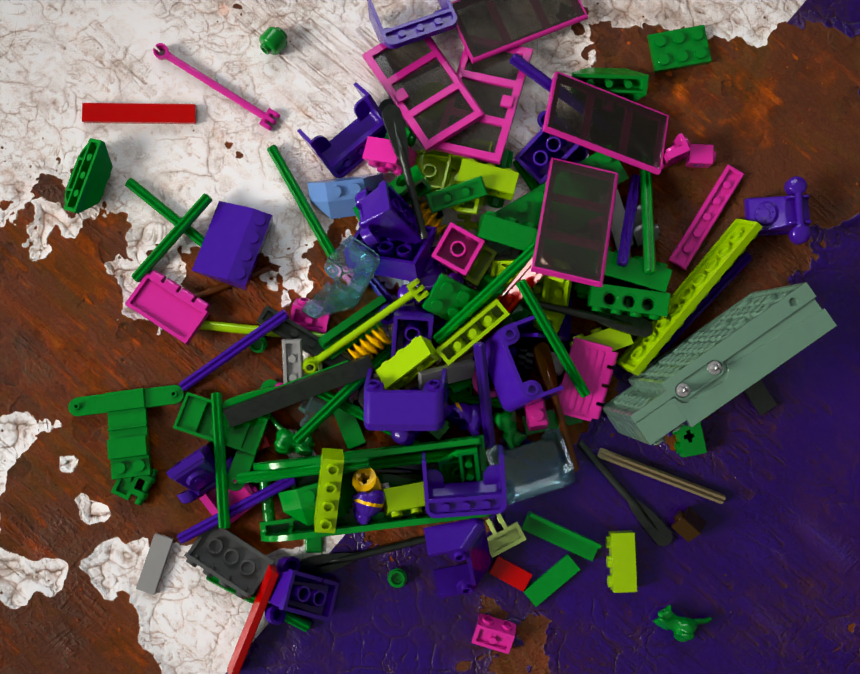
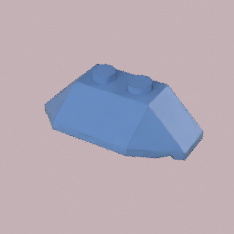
(338, 195)

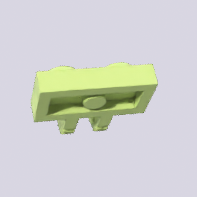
(505, 538)

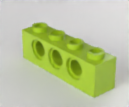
(472, 331)
(328, 490)

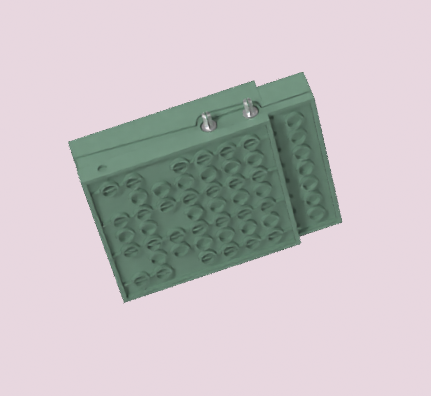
(718, 362)

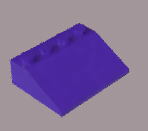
(233, 244)
(400, 258)

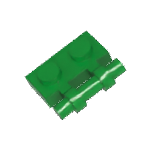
(127, 487)

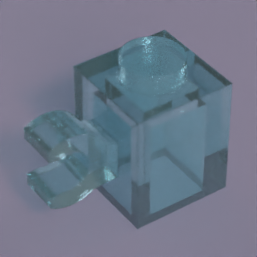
(310, 408)

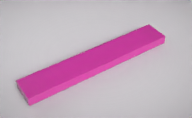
(706, 217)

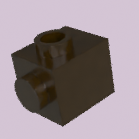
(688, 523)

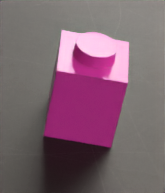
(700, 156)

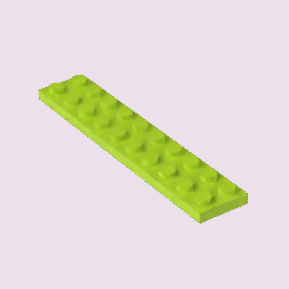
(689, 294)

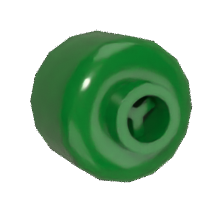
(273, 41)

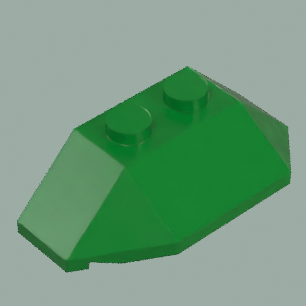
(618, 81)
(88, 177)
(460, 465)
(301, 500)

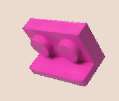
(677, 152)
(304, 320)
(494, 633)

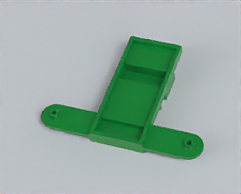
(127, 424)
(246, 438)

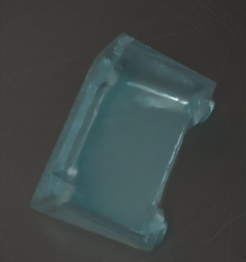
(352, 269)
(535, 466)

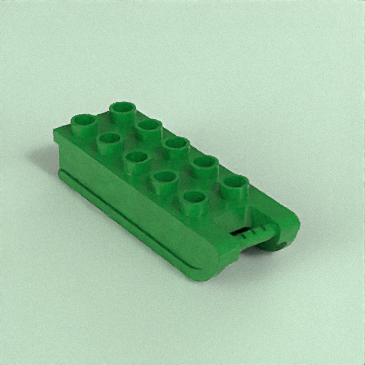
(291, 529)

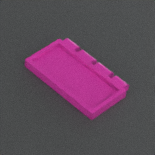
(167, 308)
(591, 362)

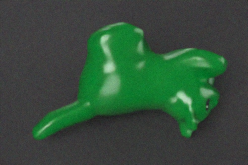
(507, 423)
(285, 444)
(682, 627)

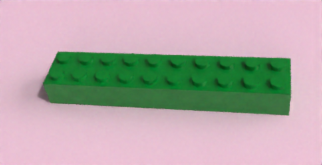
(520, 237)

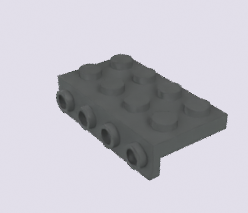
(229, 560)

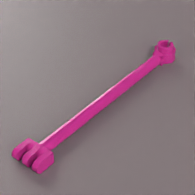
(266, 117)

